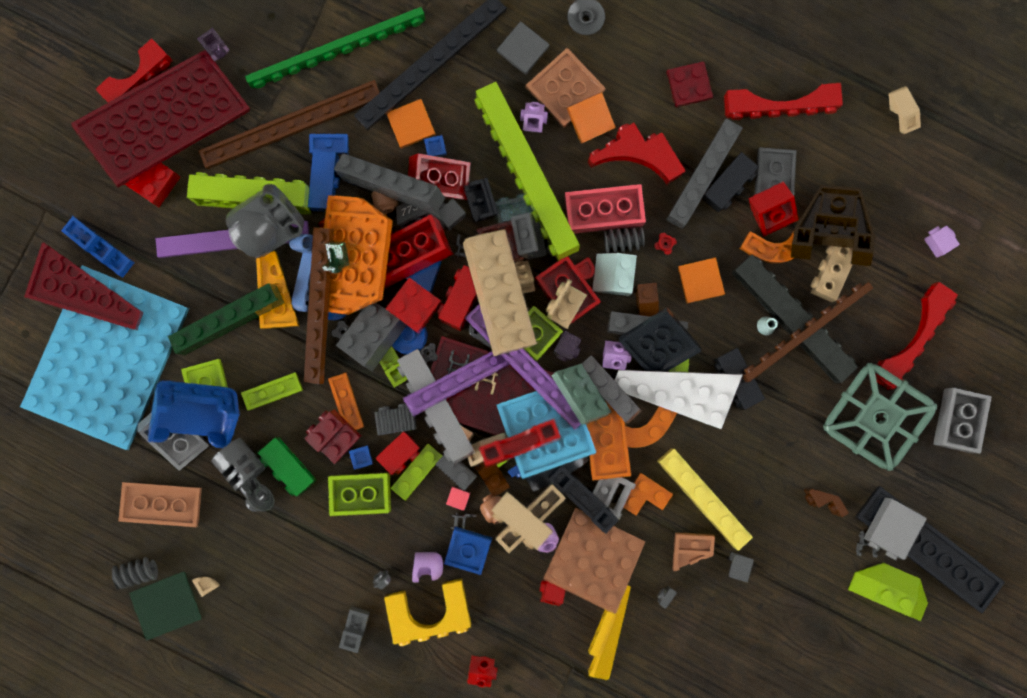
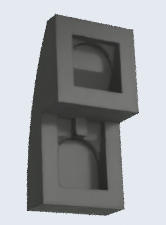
(354, 629)

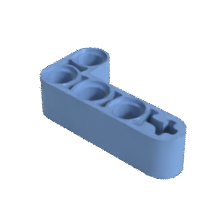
(301, 291)

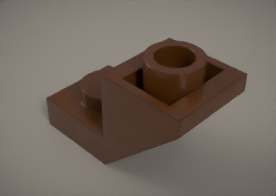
(493, 478)
(820, 498)

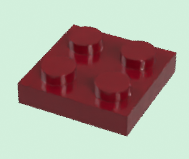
(689, 84)

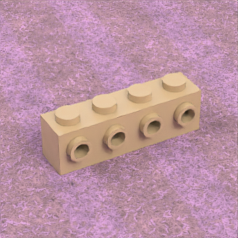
(832, 273)

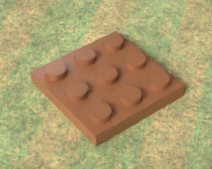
(564, 84)

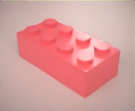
(605, 208)

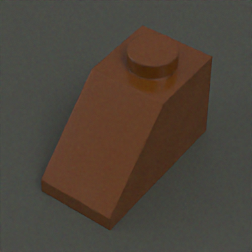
(647, 299)

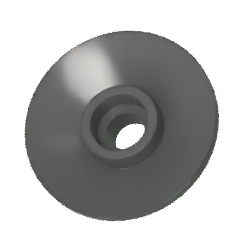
(586, 8)

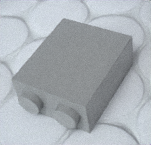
(894, 529)

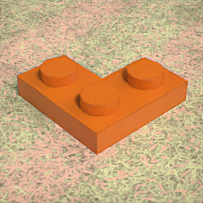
(646, 490)

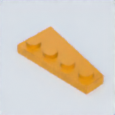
(270, 271)

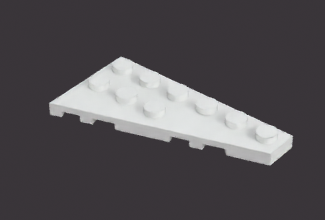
(692, 394)

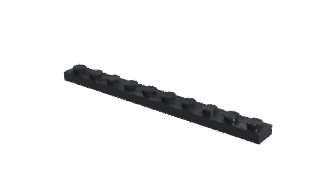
(429, 63)

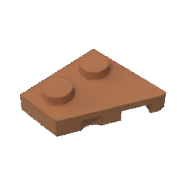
(691, 548)

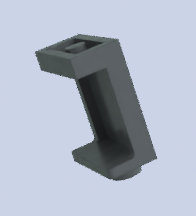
(528, 237)

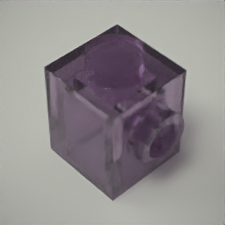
(213, 44)
(567, 347)

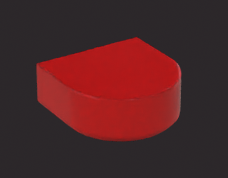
(586, 268)

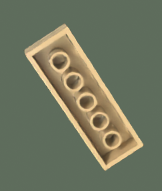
(499, 292)

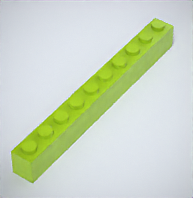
(527, 171)

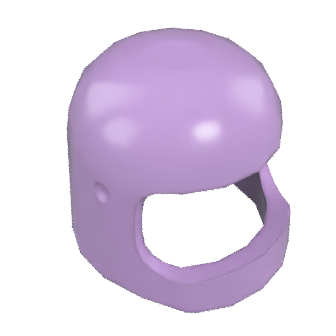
(427, 564)

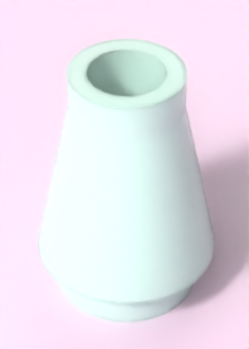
(763, 327)

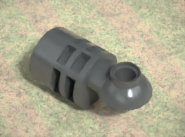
(240, 469)

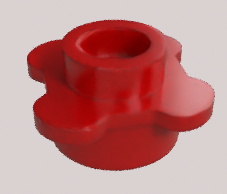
(665, 248)

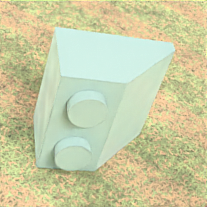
(614, 273)

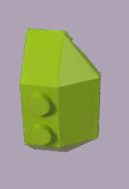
(891, 588)

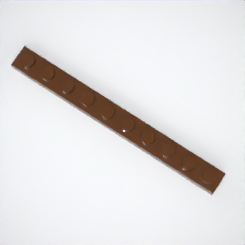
(288, 125)

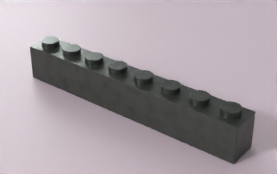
(792, 316)

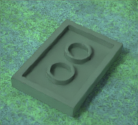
(581, 394)

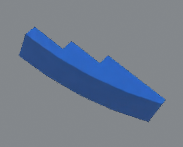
(97, 246)

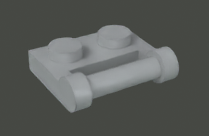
(606, 490)

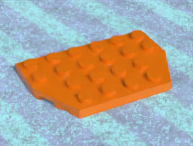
(367, 245)

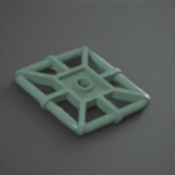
(878, 404)

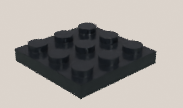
(660, 342)

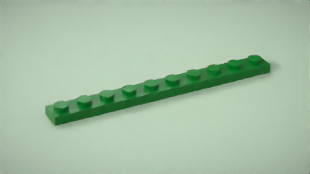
(331, 50)

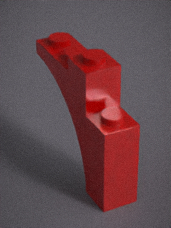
(653, 153)

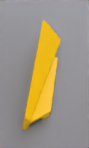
(606, 639)

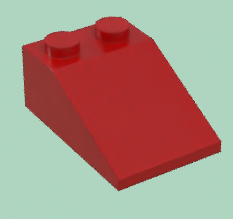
(443, 172)

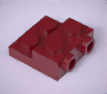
(332, 435)

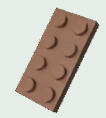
(160, 504)

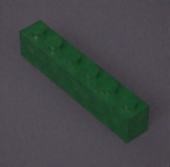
(226, 319)

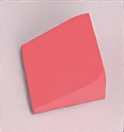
(458, 498)

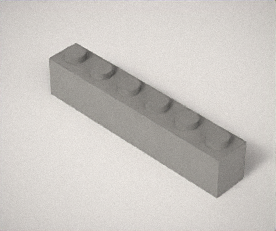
(440, 415)

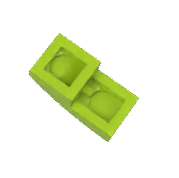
(390, 364)

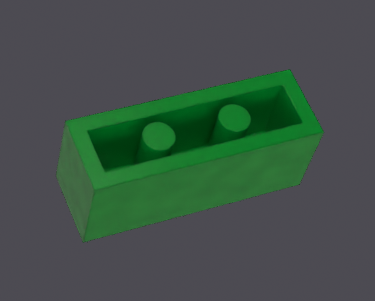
(286, 467)

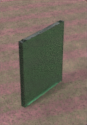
(165, 605)

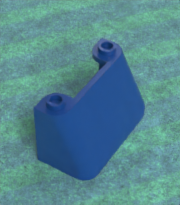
(194, 411)

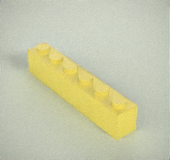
(704, 499)

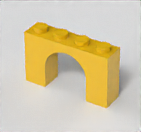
(406, 628)

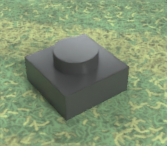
(665, 596)

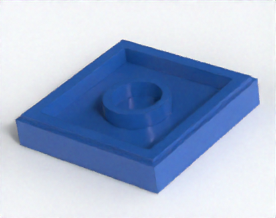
(468, 550)

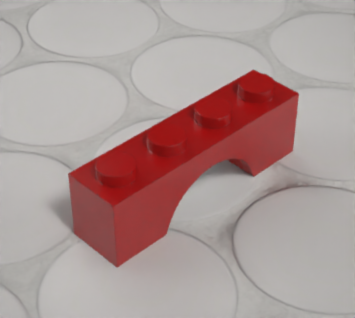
(152, 62)
(520, 444)

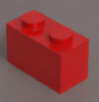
(398, 453)

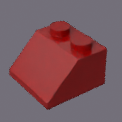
(774, 208)

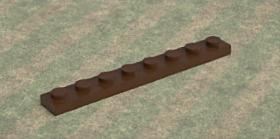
(318, 308)
(800, 335)

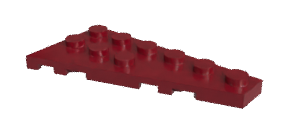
(69, 287)

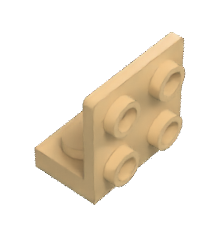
(566, 305)

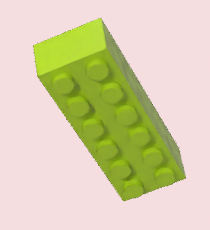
(230, 192)

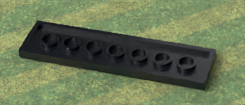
(943, 559)

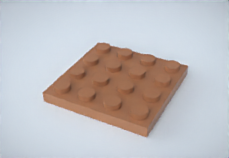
(594, 562)

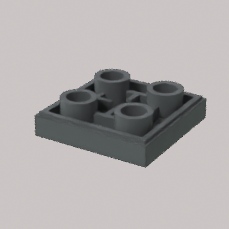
(523, 48)

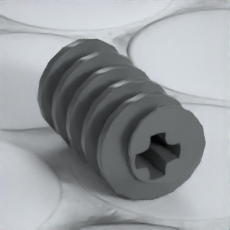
(624, 239)
(134, 574)

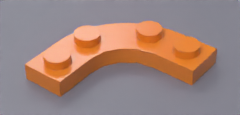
(766, 250)
(652, 430)

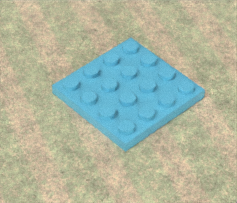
(532, 409)

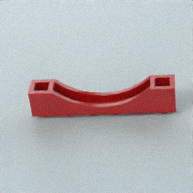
(743, 103)
(934, 306)

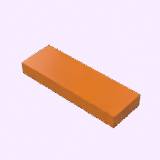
(346, 400)

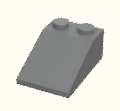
(178, 448)

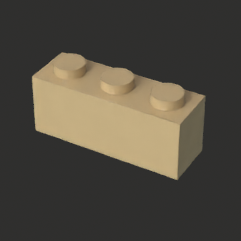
(521, 521)

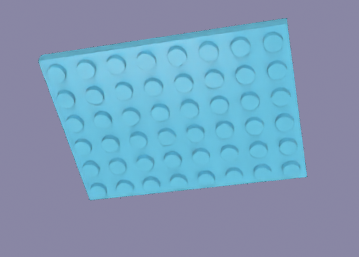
(101, 372)

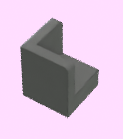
(740, 567)

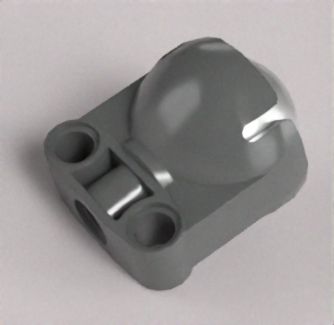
(264, 222)

